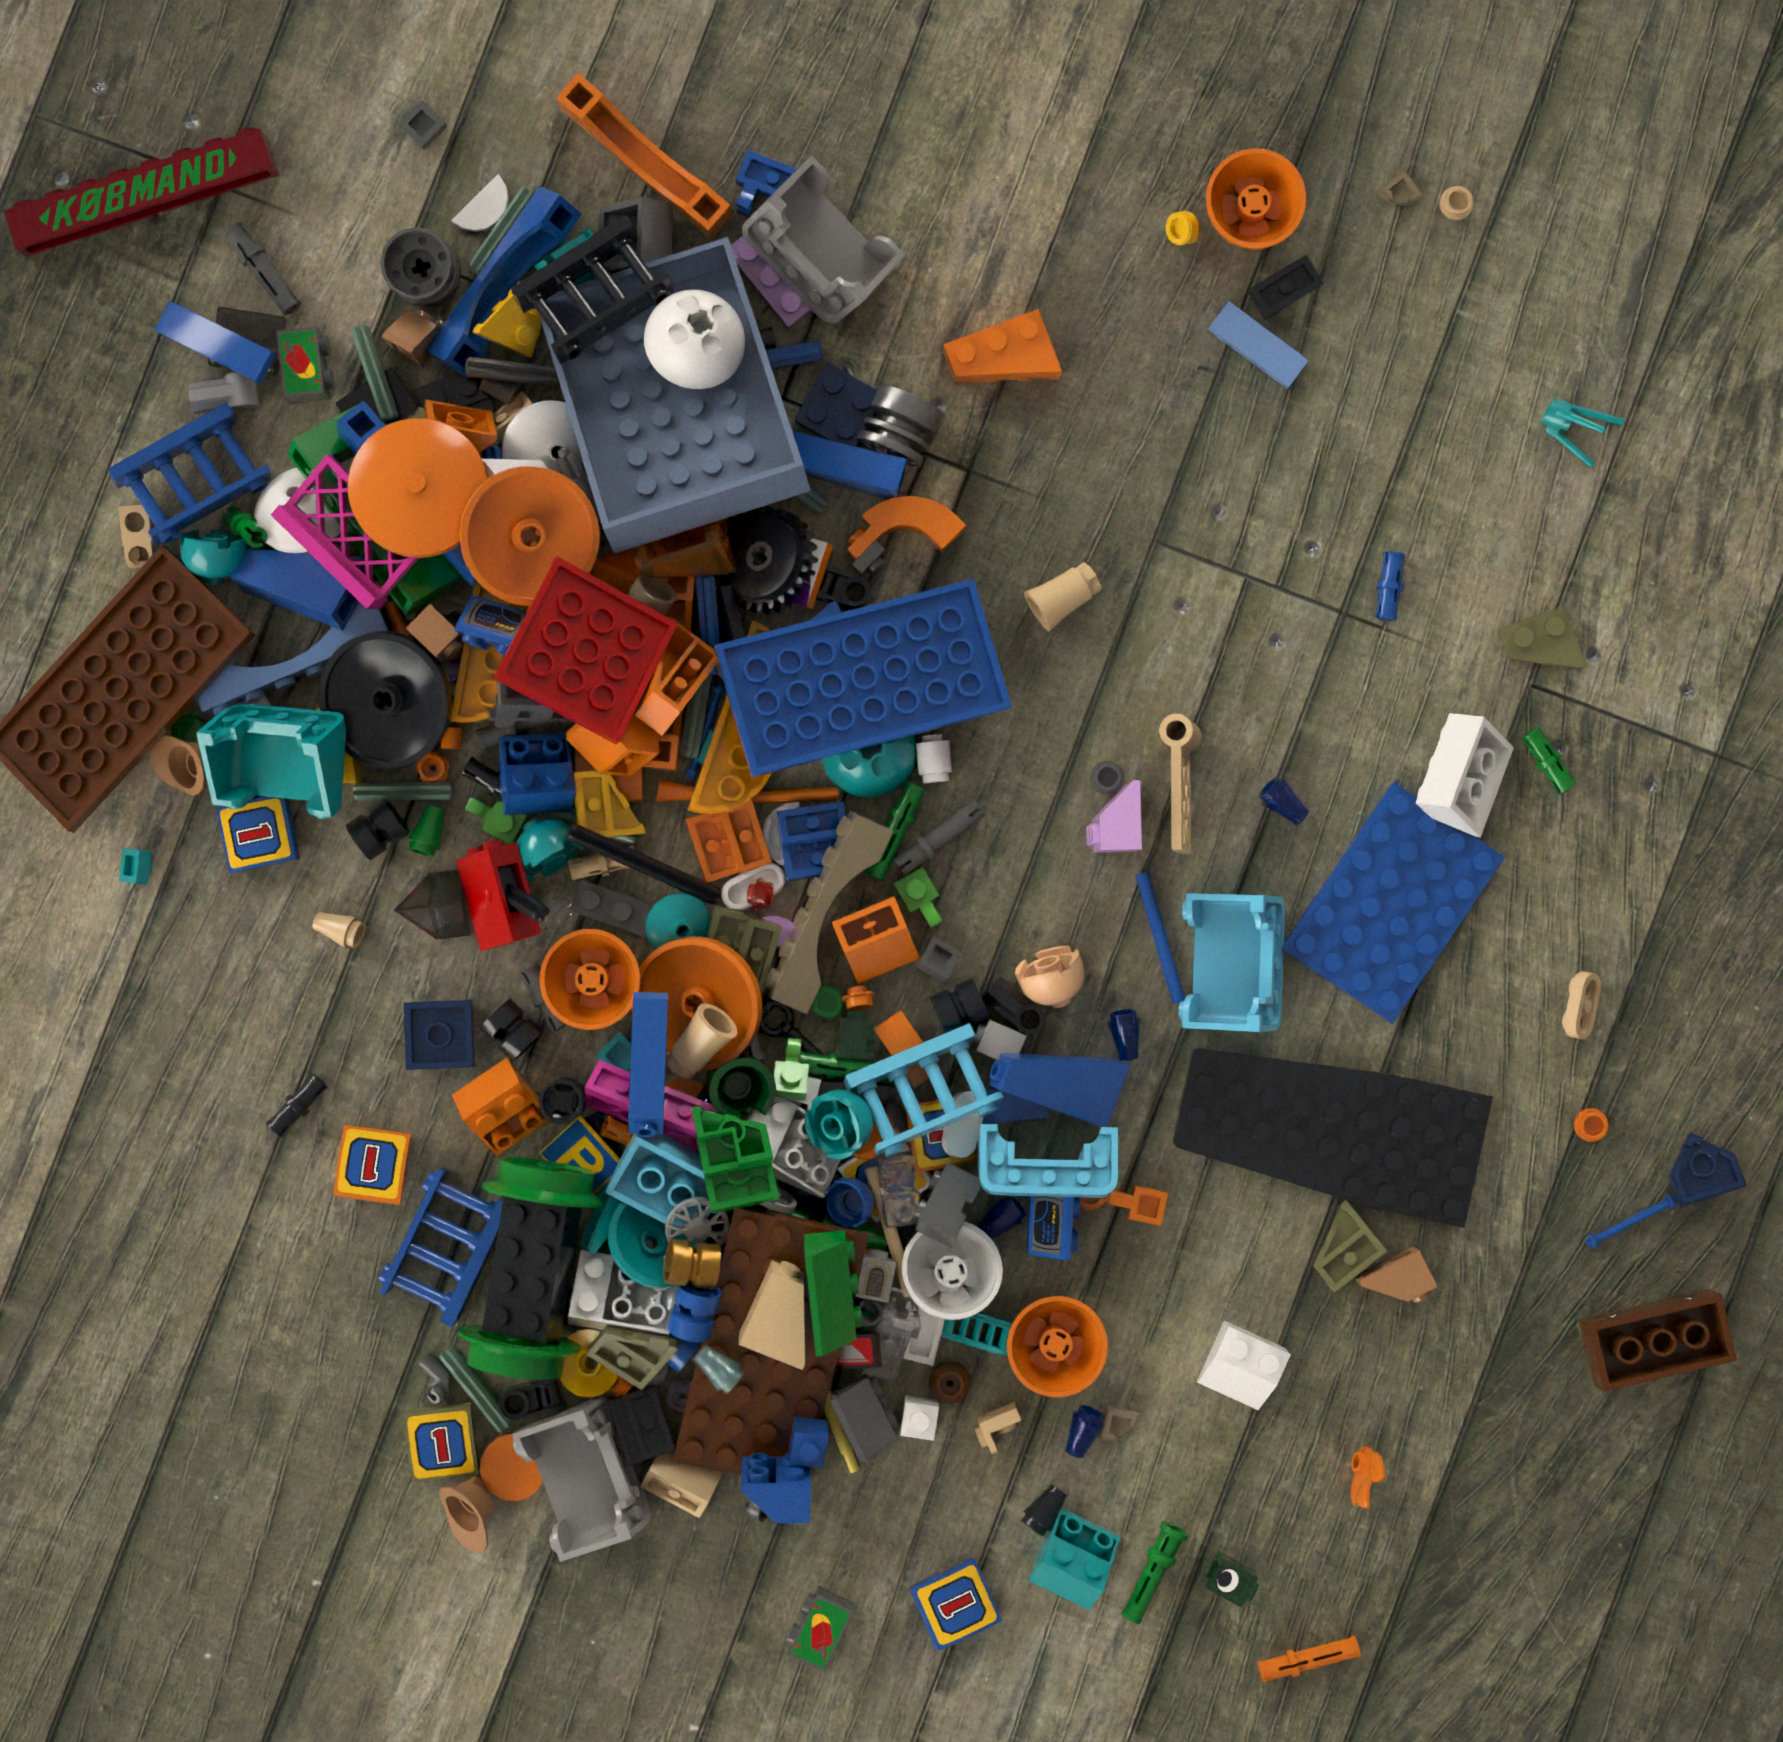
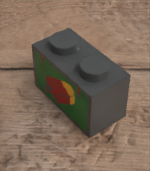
(304, 365)
(820, 1628)

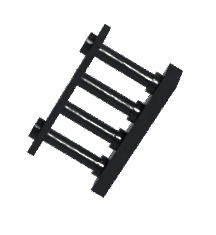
(585, 258)

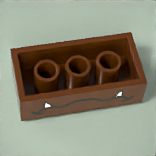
(1657, 1339)

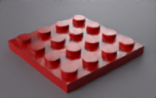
(585, 650)

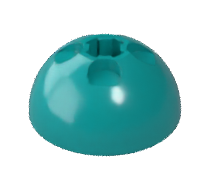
(874, 777)

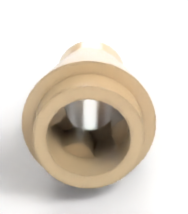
(341, 929)

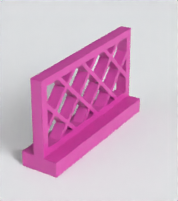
(326, 551)

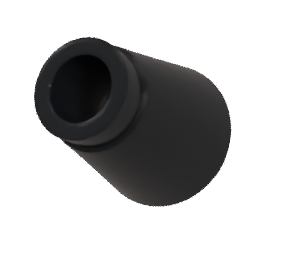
(1044, 1510)

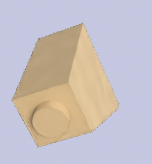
(777, 1316)

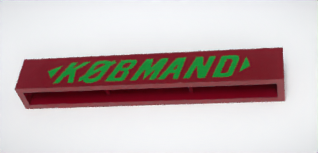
(141, 192)

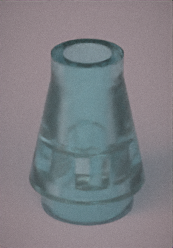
(718, 1368)

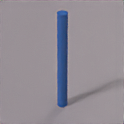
(1160, 937)

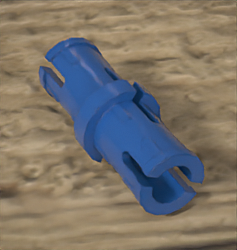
(1390, 586)

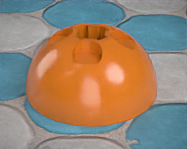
(1268, 186)
(567, 979)
(1062, 1364)

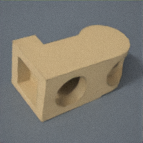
(135, 536)

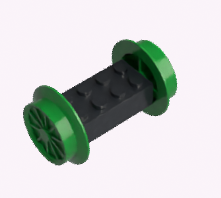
(531, 1269)

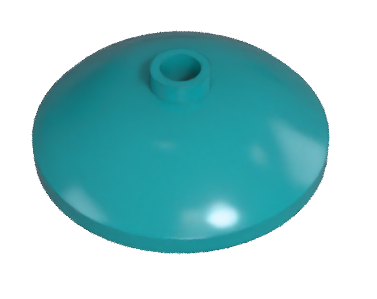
(627, 1244)

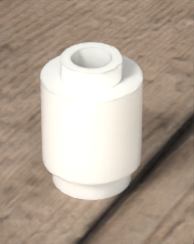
(933, 759)

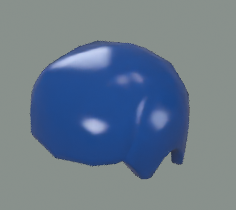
(849, 1202)

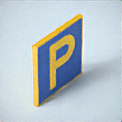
(583, 1148)

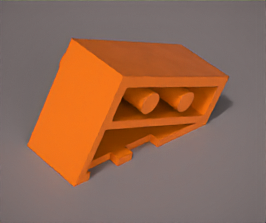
(1005, 351)
(675, 679)

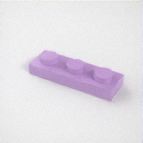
(769, 284)

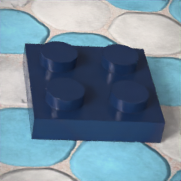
(837, 406)
(439, 1034)

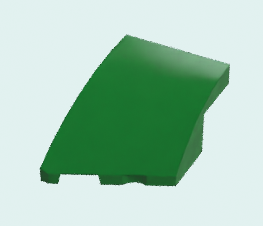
(734, 1160)

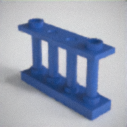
(189, 440)
(464, 1273)

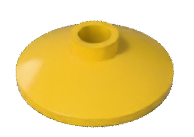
(577, 1373)

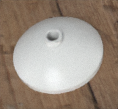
(537, 431)
(278, 493)

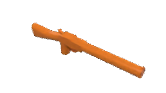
(673, 791)

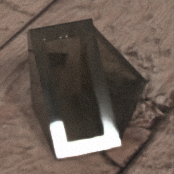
(438, 906)

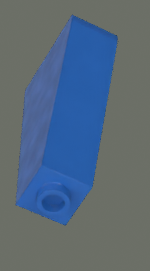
(851, 466)
(296, 584)
(648, 1064)
(1067, 1084)

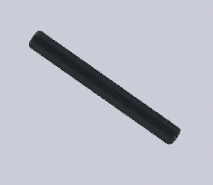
(643, 863)

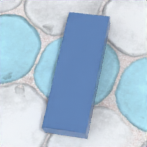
(1257, 344)

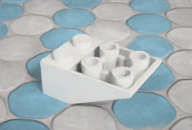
(794, 1155)
(609, 1297)

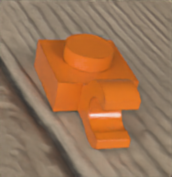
(1143, 1204)

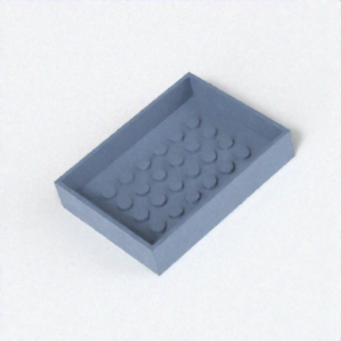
(668, 452)

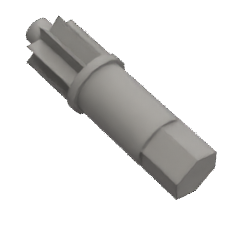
(572, 469)

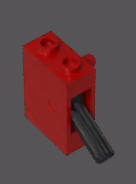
(499, 895)

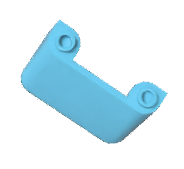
(1235, 962)
(1089, 1176)

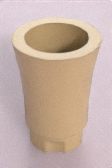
(1062, 595)
(701, 1040)

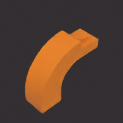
(907, 513)

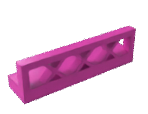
(609, 1093)

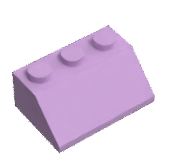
(1118, 823)

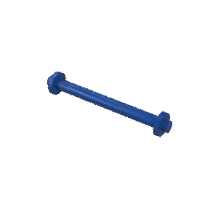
(718, 690)
(1669, 1201)

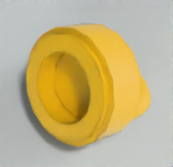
(1182, 228)

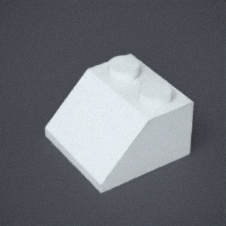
(1243, 1366)

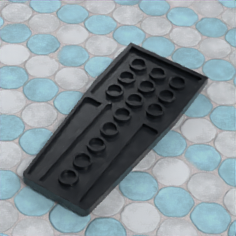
(1337, 1130)

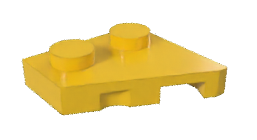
(511, 327)
(603, 807)

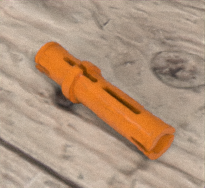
(1295, 1662)

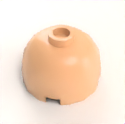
(1052, 977)

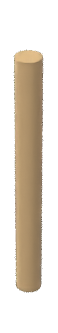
(891, 1234)

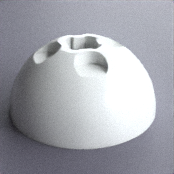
(687, 352)
(970, 1261)

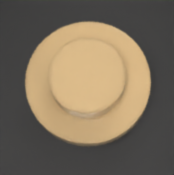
(1456, 203)

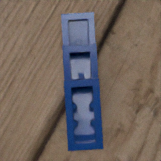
(215, 342)

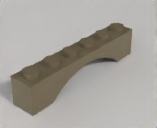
(856, 848)

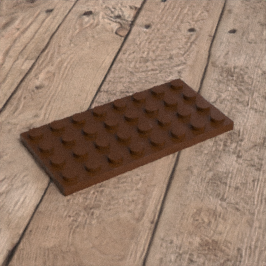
(119, 688)
(763, 1403)

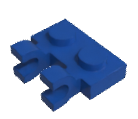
(759, 176)

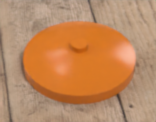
(414, 486)
(520, 525)
(701, 972)

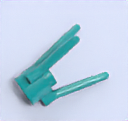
(1561, 415)

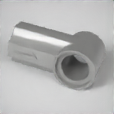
(234, 389)

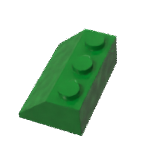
(831, 1290)

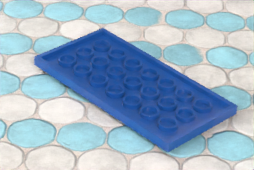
(862, 677)

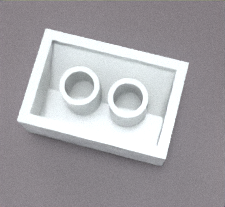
(1465, 773)

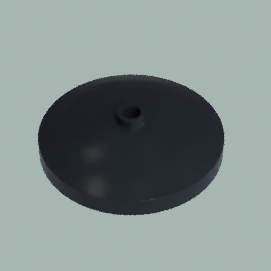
(380, 728)

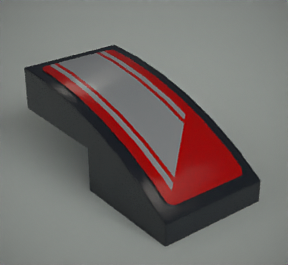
(861, 1353)

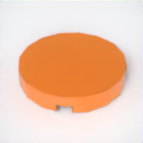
(507, 1473)

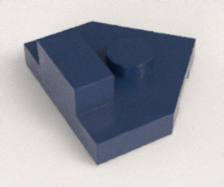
(1704, 1172)

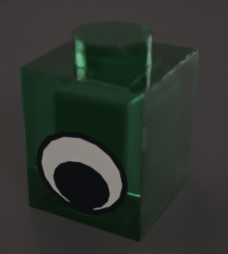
(1231, 1580)

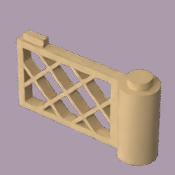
(1183, 738)

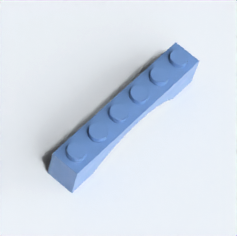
(250, 683)

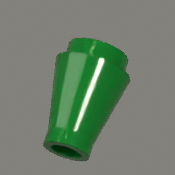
(427, 833)

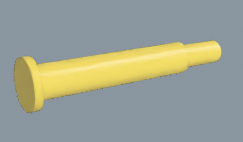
(840, 1436)

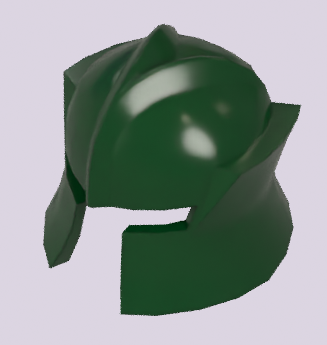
(741, 1086)

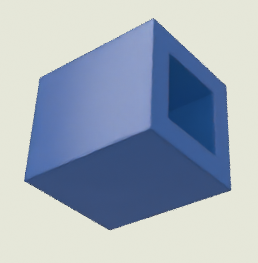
(808, 1442)

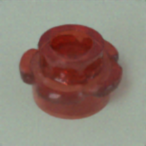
(760, 894)

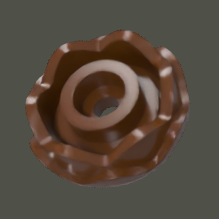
(957, 1374)

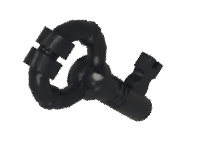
(786, 1028)

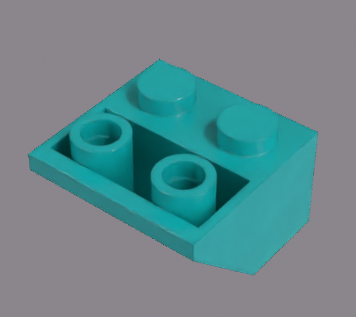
(1075, 1559)

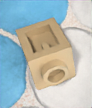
(999, 1420)

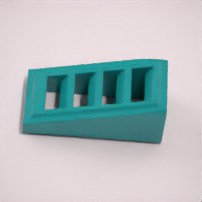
(597, 1225)
(974, 1341)

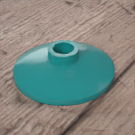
(673, 912)

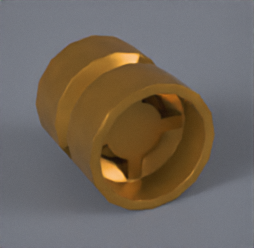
(692, 1264)

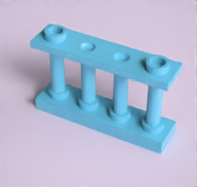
(926, 1056)

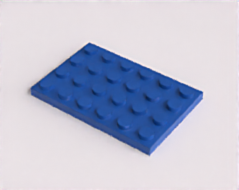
(1391, 903)

